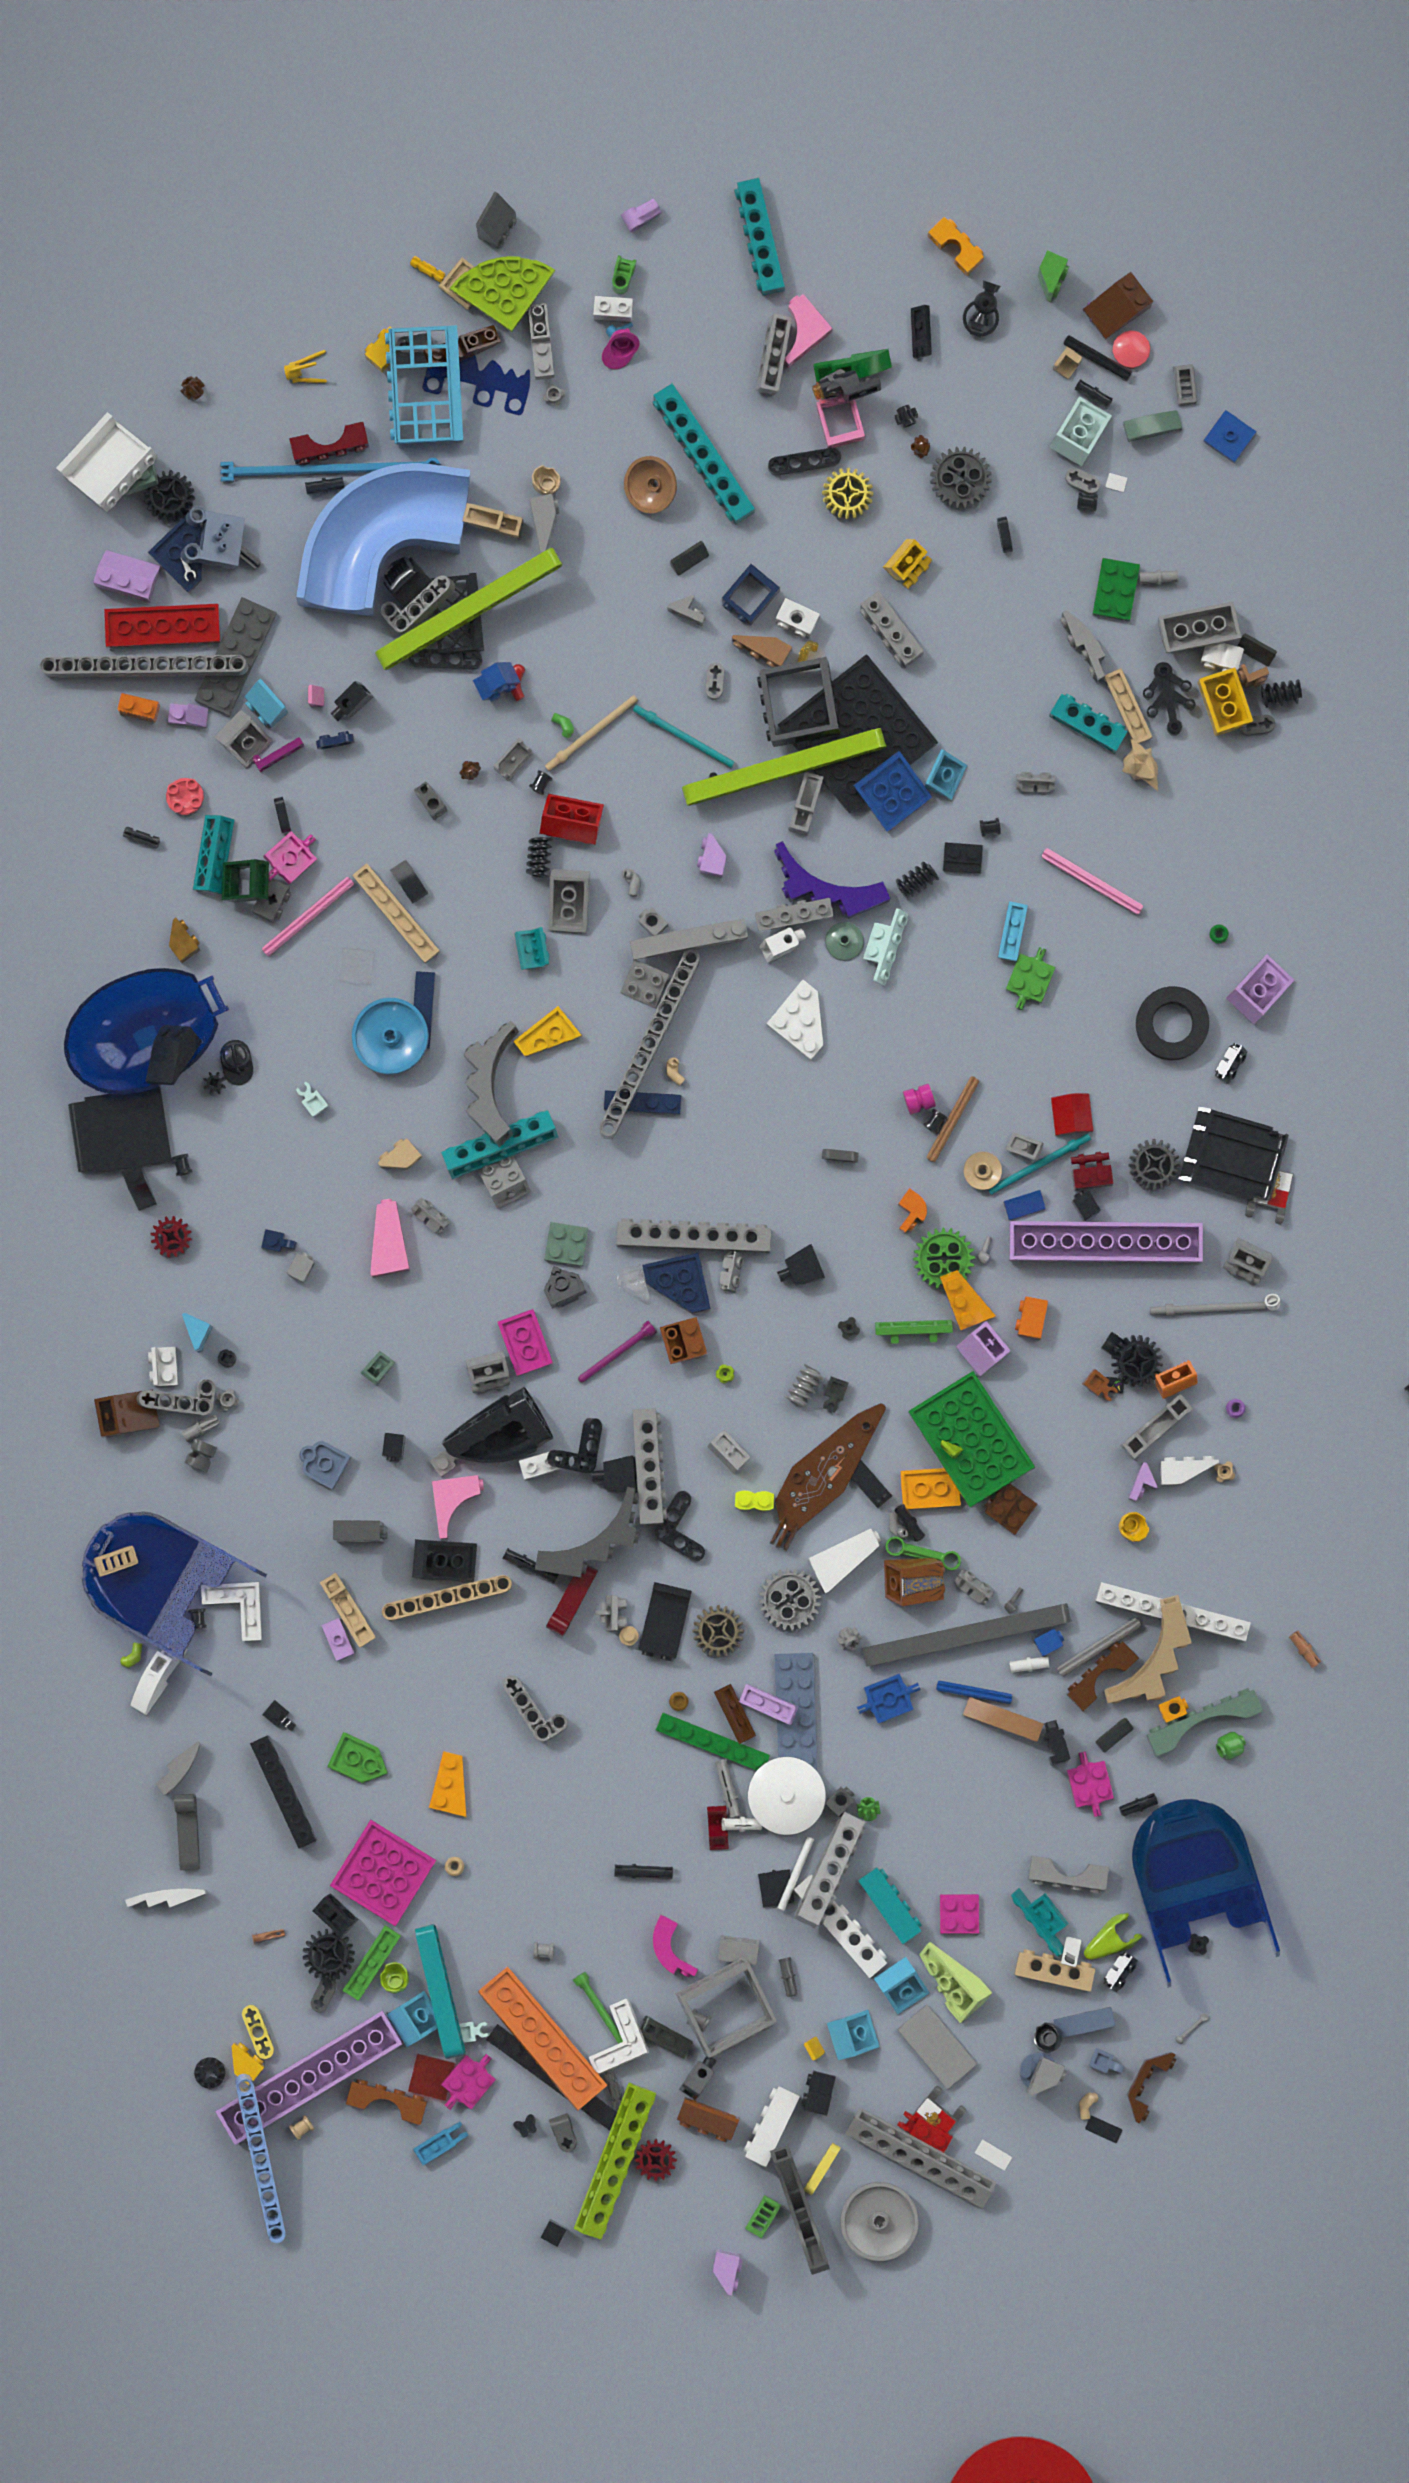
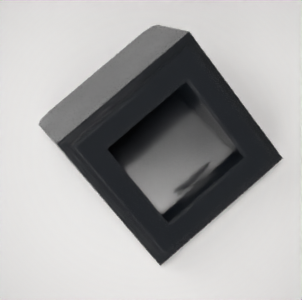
(1111, 1343)

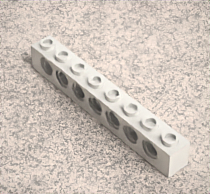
(1151, 1606)

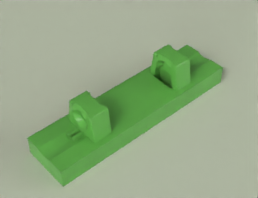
(913, 1327)

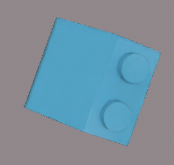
(265, 704)
(901, 1985)
(414, 2019)
(853, 2035)

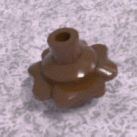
(920, 446)
(470, 770)

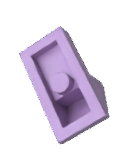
(188, 715)
(1144, 1477)

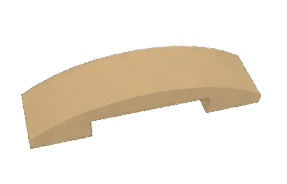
(348, 1610)

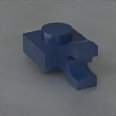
(275, 1241)

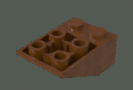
(123, 1415)

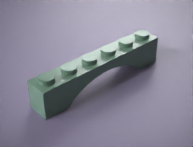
(1167, 1738)

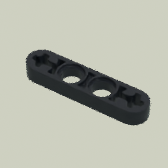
(805, 465)
(445, 663)

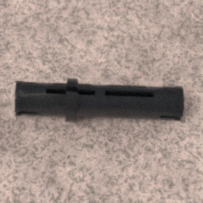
(528, 1565)
(643, 1871)

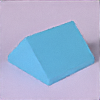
(945, 775)
(197, 1330)

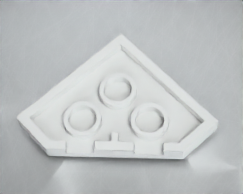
(800, 1020)

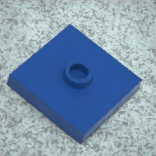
(1229, 436)

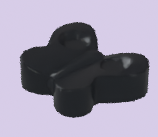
(527, 2126)

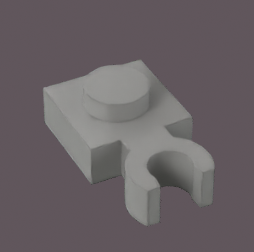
(443, 1463)

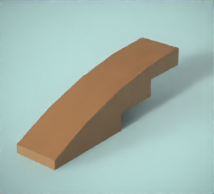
(1003, 1719)

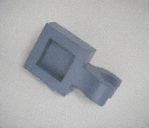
(1103, 2061)

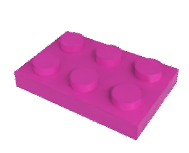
(525, 1342)

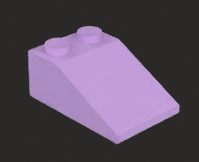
(1260, 989)

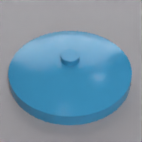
(390, 1036)

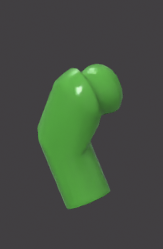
(565, 723)

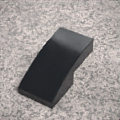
(409, 881)

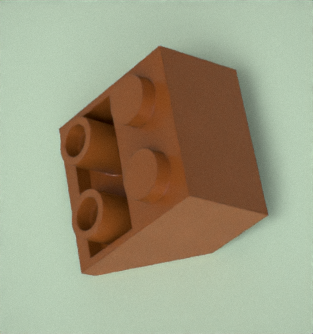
(683, 1340)

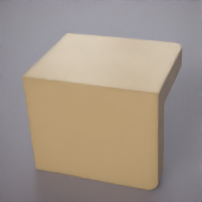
(1067, 363)

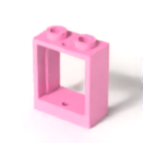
(843, 439)

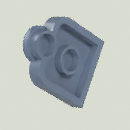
(324, 1463)

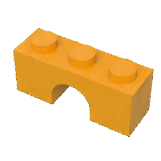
(945, 233)

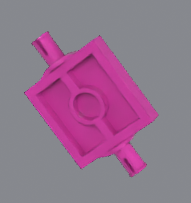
(290, 857)
(1090, 1784)
(468, 2081)

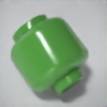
(1230, 1745)

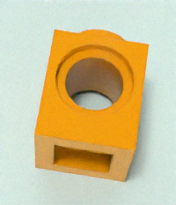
(1164, 1708)

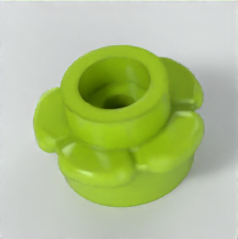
(724, 1368)

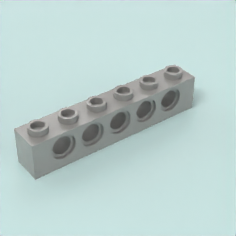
(640, 1418)
(805, 1911)

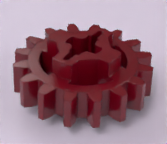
(166, 1244)
(662, 2153)

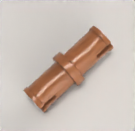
(1305, 1649)

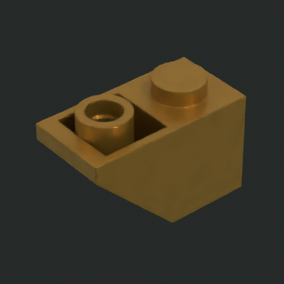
(181, 942)

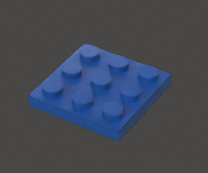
(892, 791)

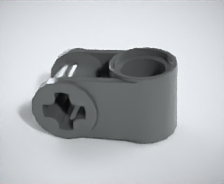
(561, 2129)

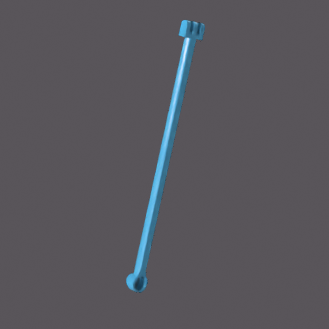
(306, 469)

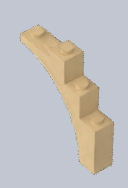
(1162, 1660)

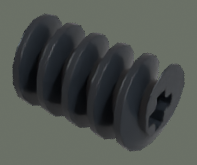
(1281, 693)
(538, 857)
(916, 879)

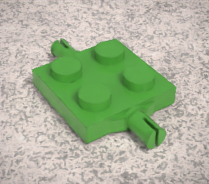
(1030, 978)

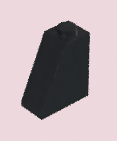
(139, 1187)

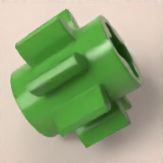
(868, 1809)

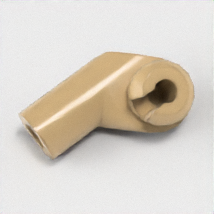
(672, 1071)

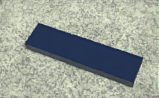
(424, 997)

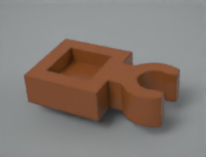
(1098, 1384)

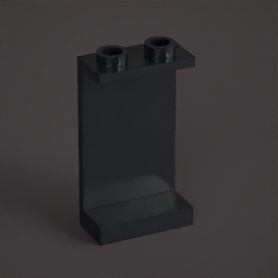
(665, 1621)

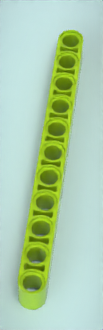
(468, 609)
(783, 766)

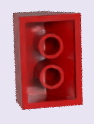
(571, 819)

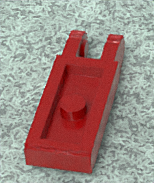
(927, 2132)

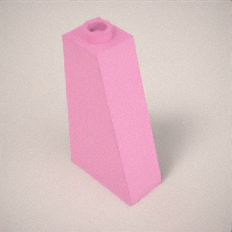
(388, 1244)

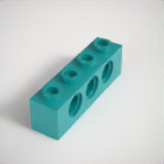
(1077, 723)

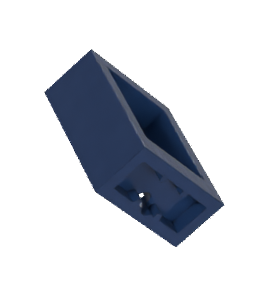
(763, 580)

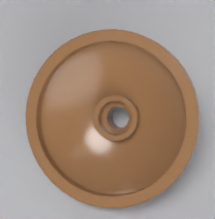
(641, 488)

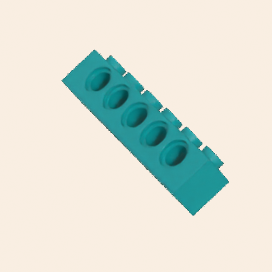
(753, 189)
(492, 1153)

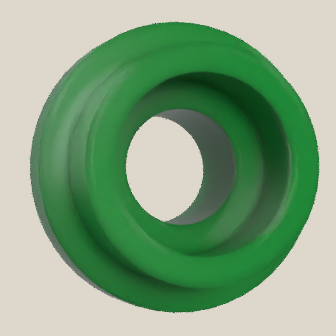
(1223, 929)

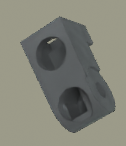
(430, 800)

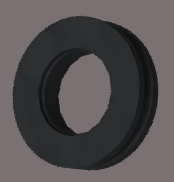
(1176, 996)

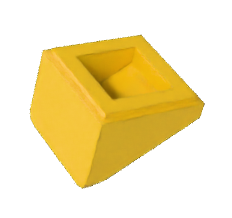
(814, 2048)

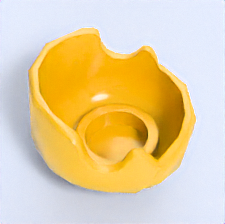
(1133, 1527)

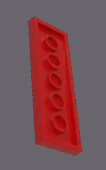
(162, 625)

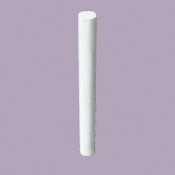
(795, 1874)

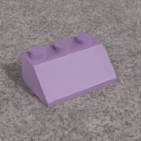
(126, 576)

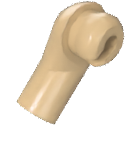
(1085, 2103)

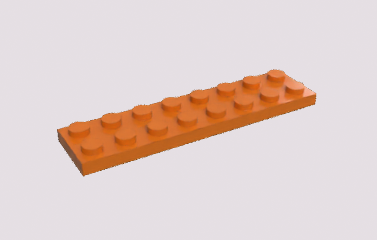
(542, 2038)

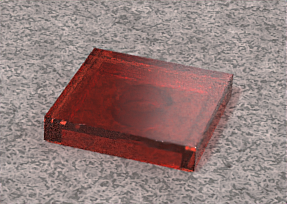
(429, 2075)

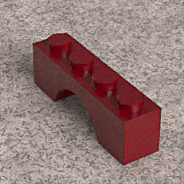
(352, 439)

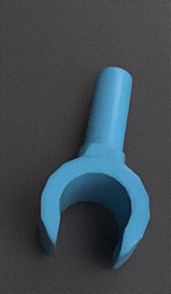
(611, 329)

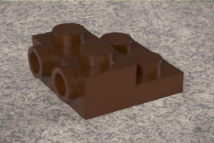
(1010, 1508)

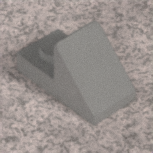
(682, 609)
(1024, 1146)

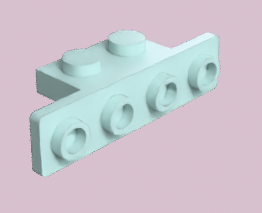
(884, 944)

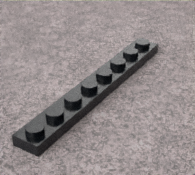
(512, 2047)

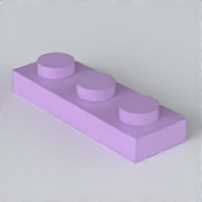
(768, 1704)

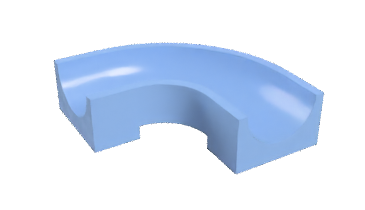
(371, 522)

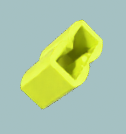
(748, 1500)

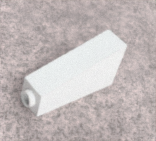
(842, 1558)

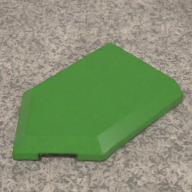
(357, 1759)

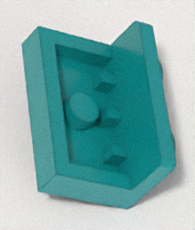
(532, 948)

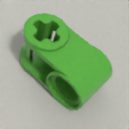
(623, 271)

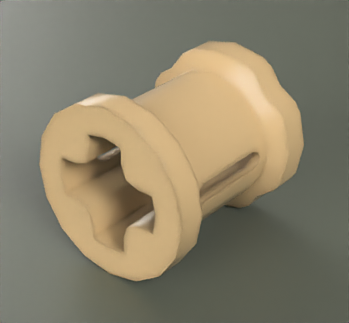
(301, 2127)

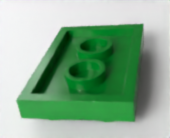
(1116, 589)

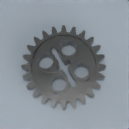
(971, 464)

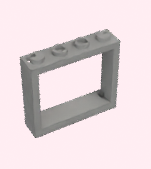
(709, 1982)

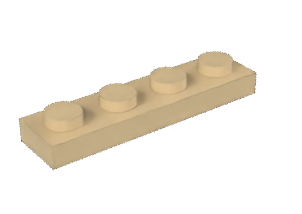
(1127, 706)

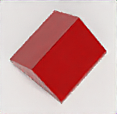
(1072, 1114)

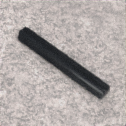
(1097, 357)

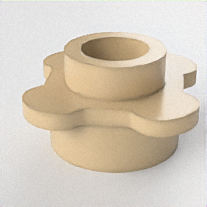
(1229, 1471)

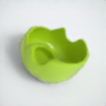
(394, 1978)

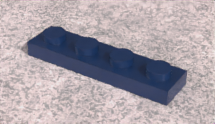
(648, 1102)

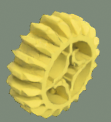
(839, 493)

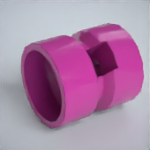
(919, 1099)

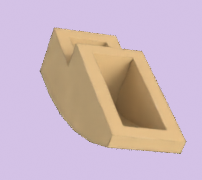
(493, 520)

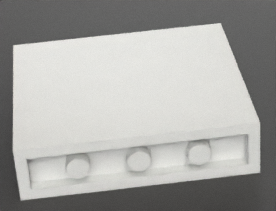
(107, 462)

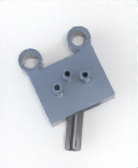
(219, 540)

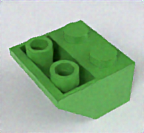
(1051, 272)

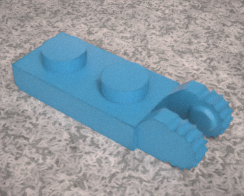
(438, 2144)

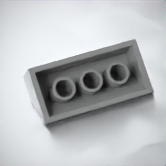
(1199, 627)

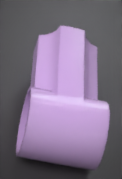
(637, 217)

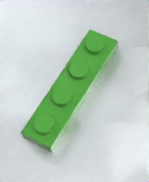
(371, 1963)

